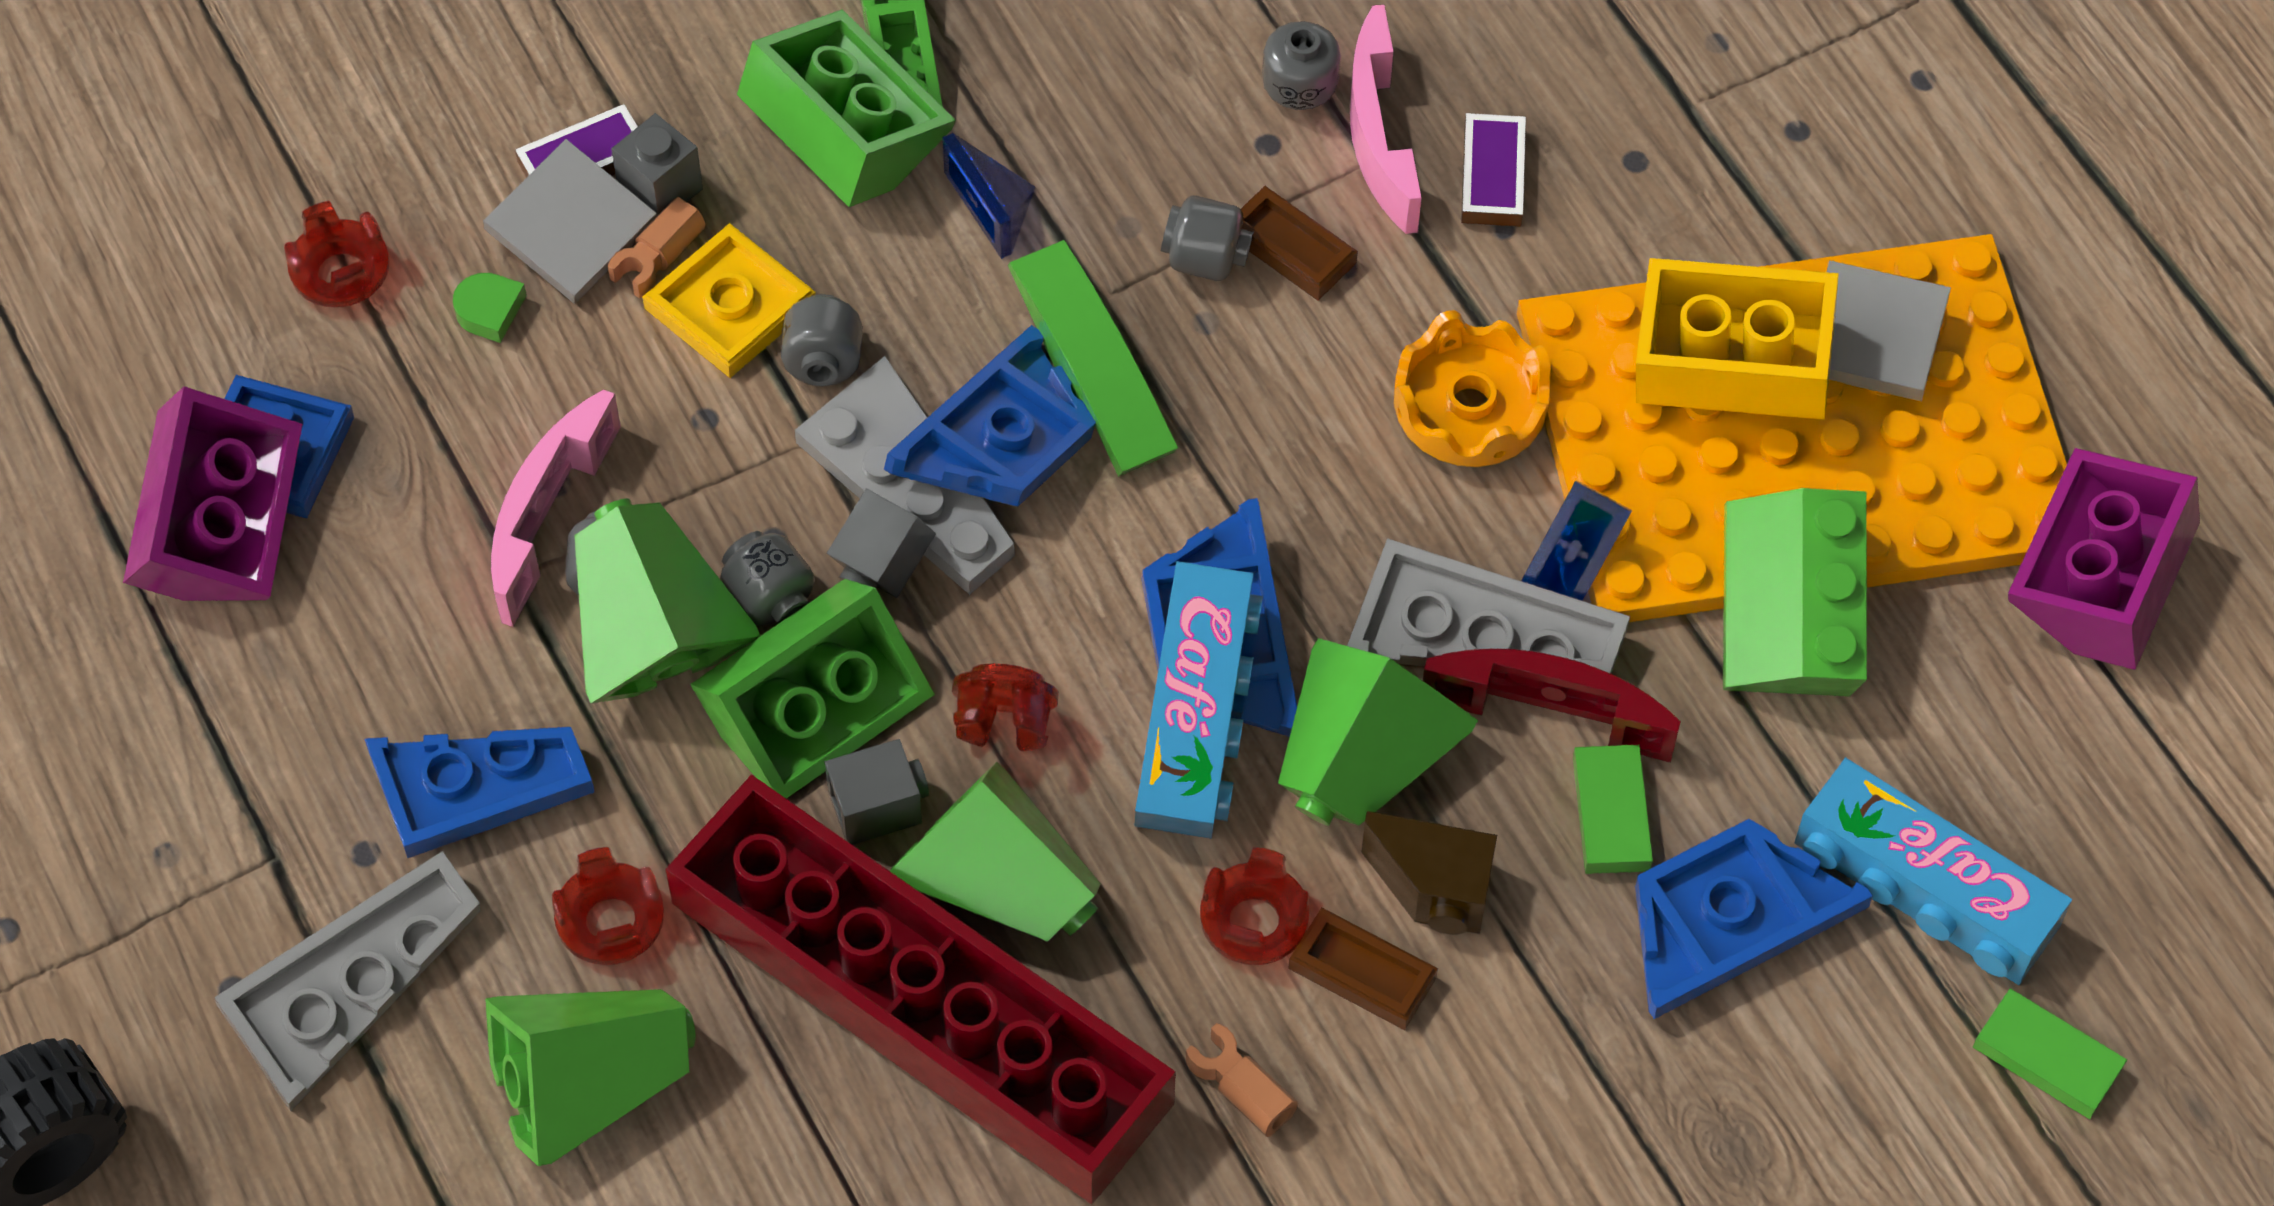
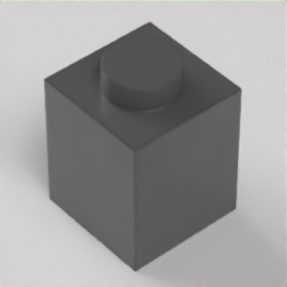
(658, 164)
(880, 544)
(876, 791)

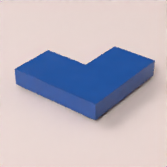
(321, 436)

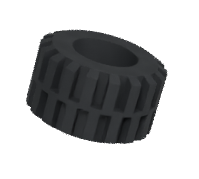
(53, 1121)

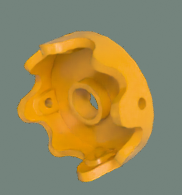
(1485, 359)

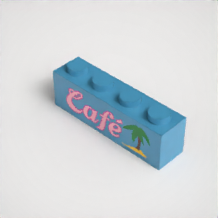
(1195, 699)
(1932, 872)

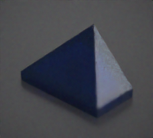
(989, 191)
(1577, 542)

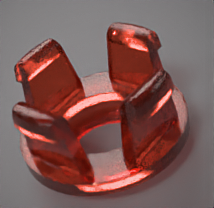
(328, 236)
(1007, 690)
(600, 879)
(1259, 879)

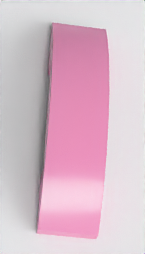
(1387, 173)
(573, 442)

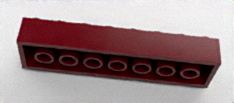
(922, 988)

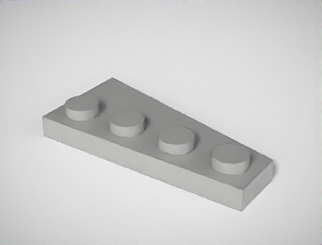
(852, 443)
(1439, 606)
(334, 985)

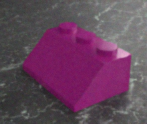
(212, 500)
(2107, 555)

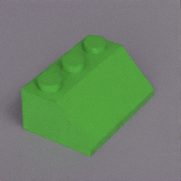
(842, 105)
(1795, 593)
(814, 687)

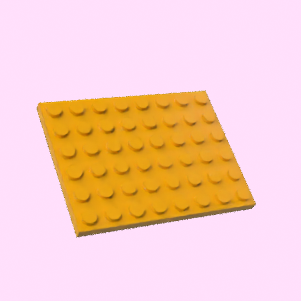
(1944, 477)

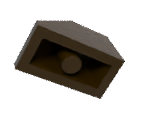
(1432, 869)

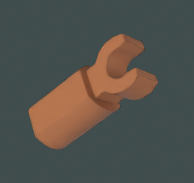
(658, 245)
(1243, 1083)

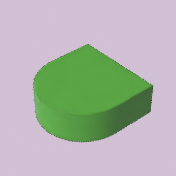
(488, 304)

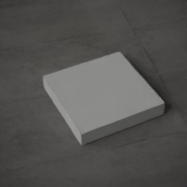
(569, 220)
(1885, 330)

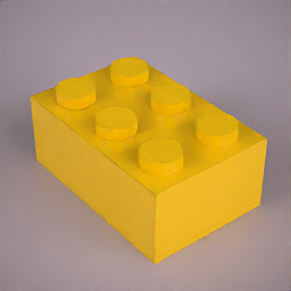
(1736, 338)

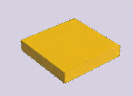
(727, 300)

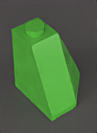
(649, 603)
(1363, 733)
(1002, 861)
(583, 1061)

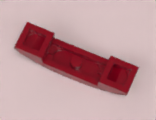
(1559, 686)

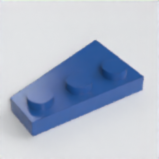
(468, 786)

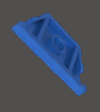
(999, 429)
(1237, 546)
(1731, 910)

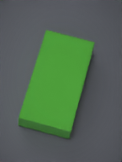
(1612, 809)
(2049, 1053)

